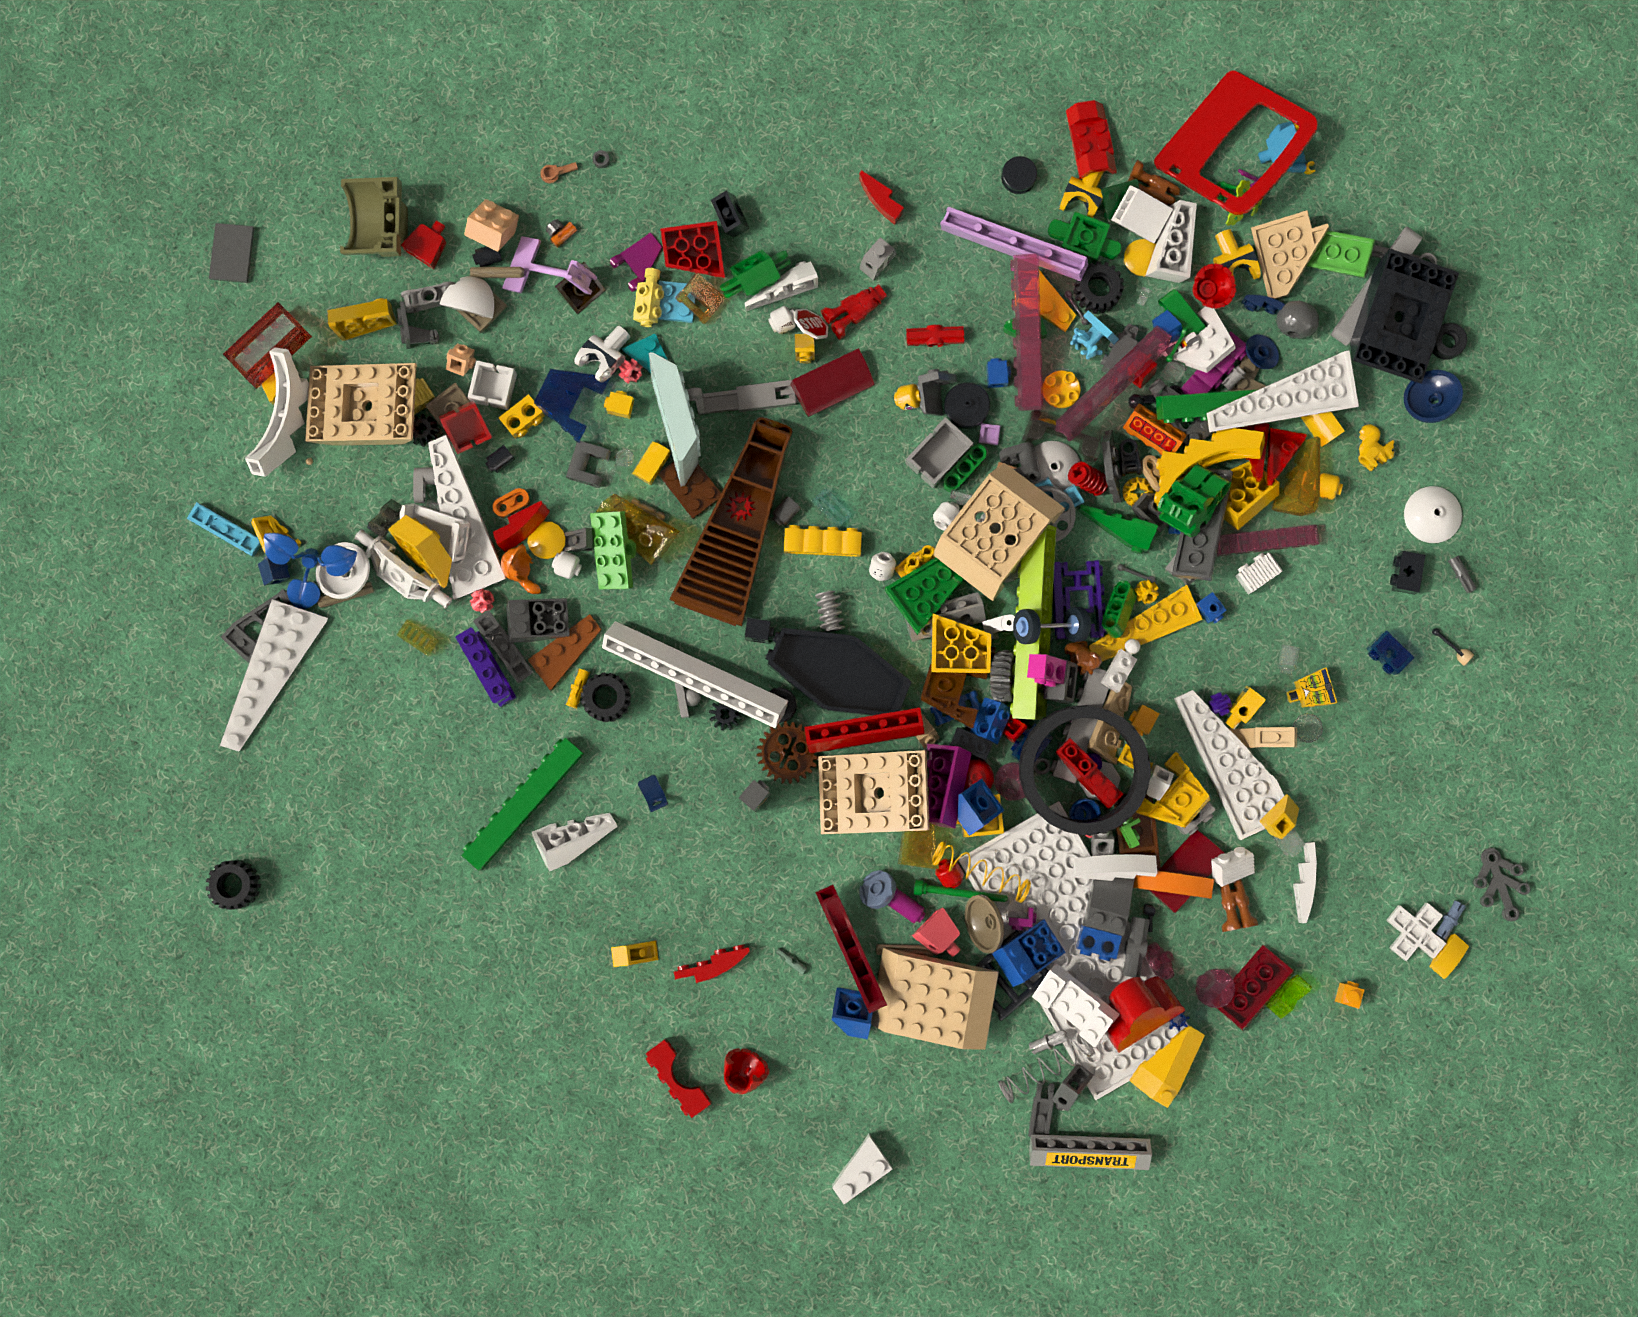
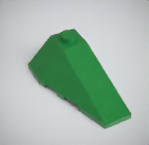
(1132, 533)

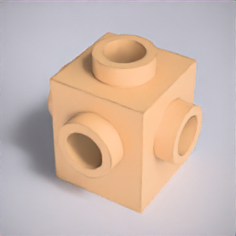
(460, 359)

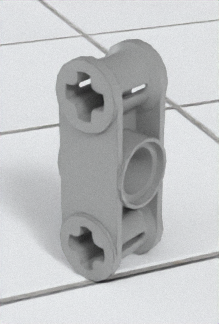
(418, 297)

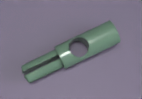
(789, 958)

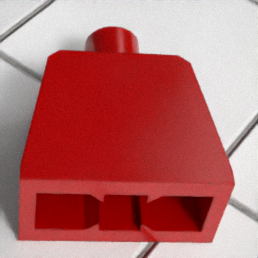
(426, 243)

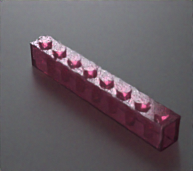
(1028, 332)

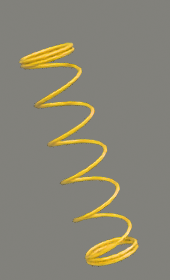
(937, 857)

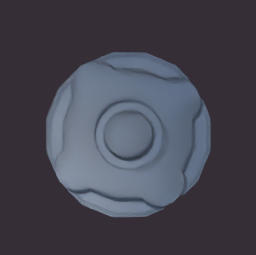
(877, 889)

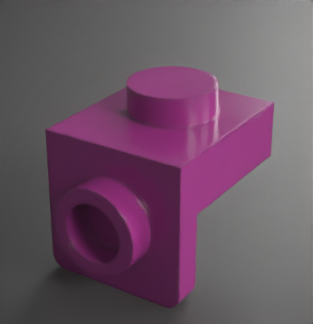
(1019, 923)

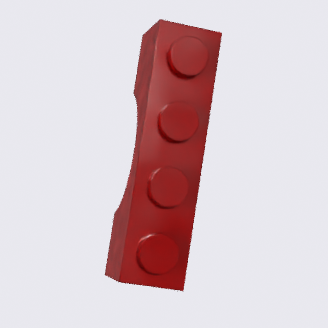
(692, 1098)

